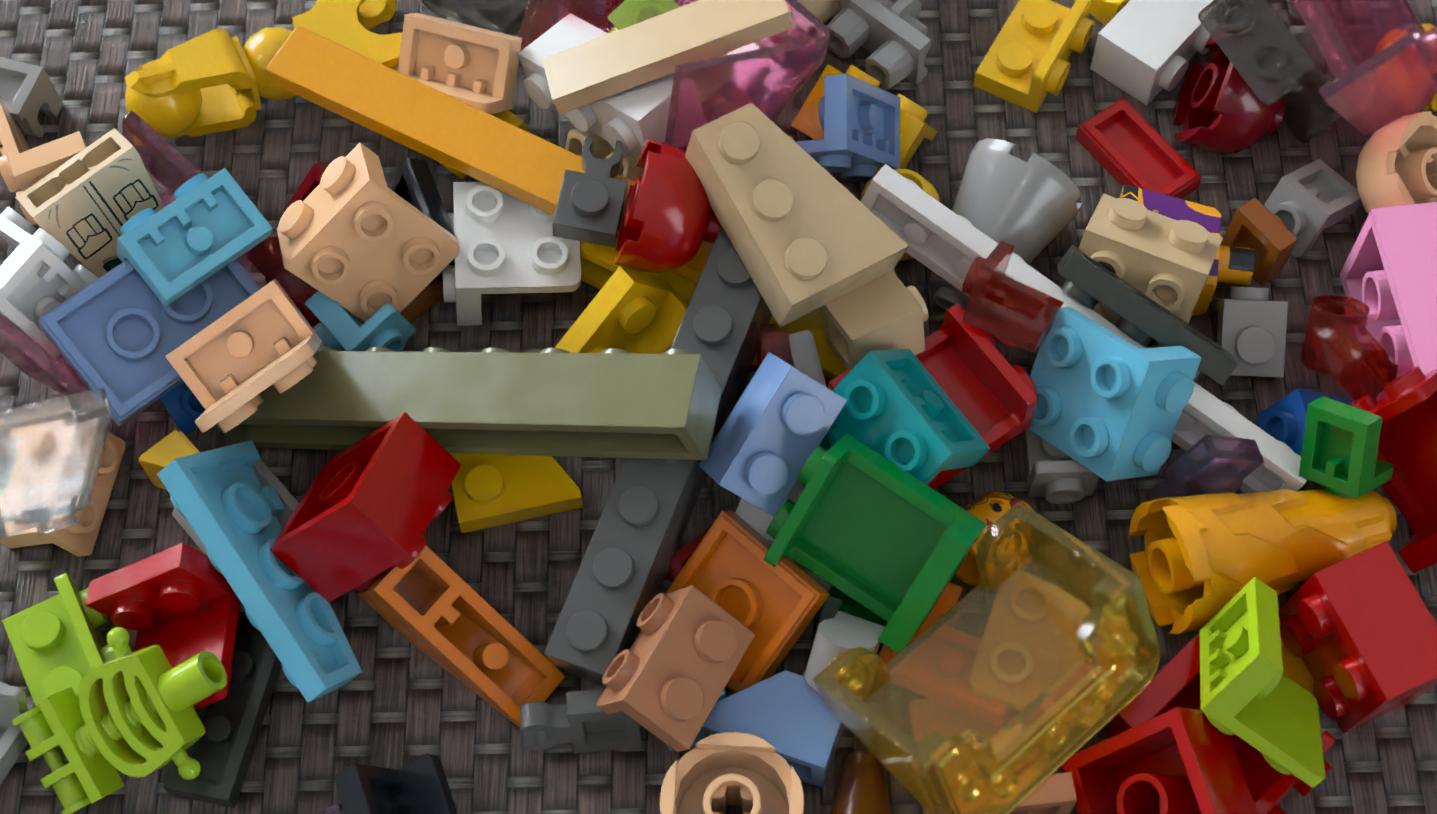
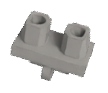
(886, 31)

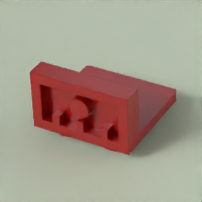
(173, 603)

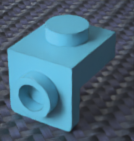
(344, 331)

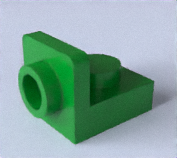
(1342, 449)

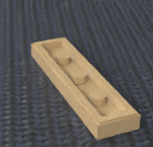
(657, 46)

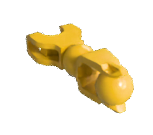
(217, 84)

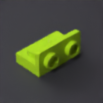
(58, 640)

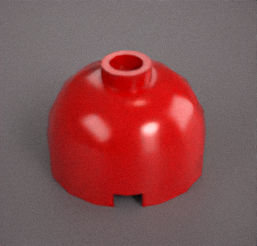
(664, 213)

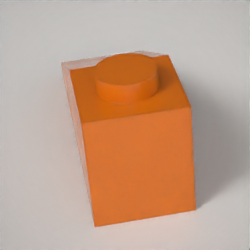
(462, 634)

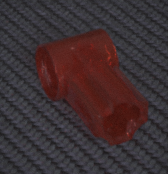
(1343, 347)

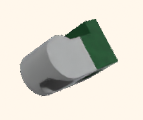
(842, 627)

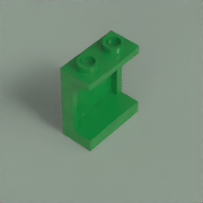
(874, 535)

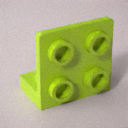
(1247, 690)

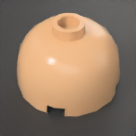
(1399, 163)

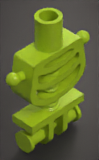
(127, 718)

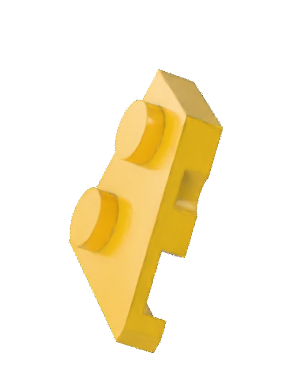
(510, 489)

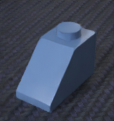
(787, 717)

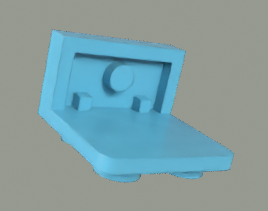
(1109, 399)

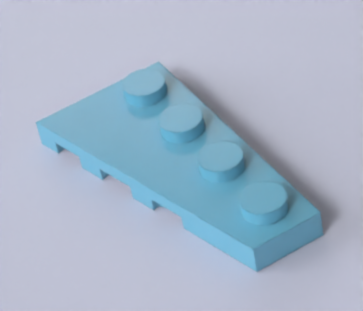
(238, 528)

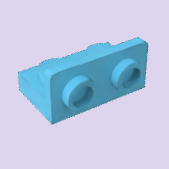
(193, 235)

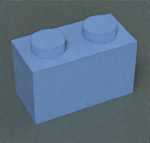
(771, 434)

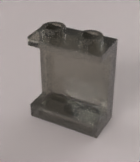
(1271, 61)

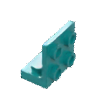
(904, 416)

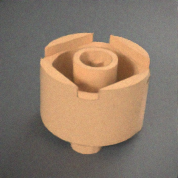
(732, 771)

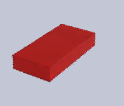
(1136, 152)

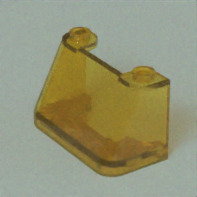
(1006, 674)

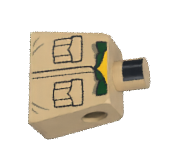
(92, 199)

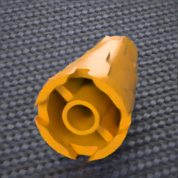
(1214, 544)

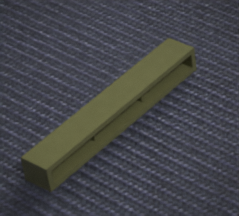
(499, 402)

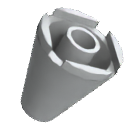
(1010, 203)

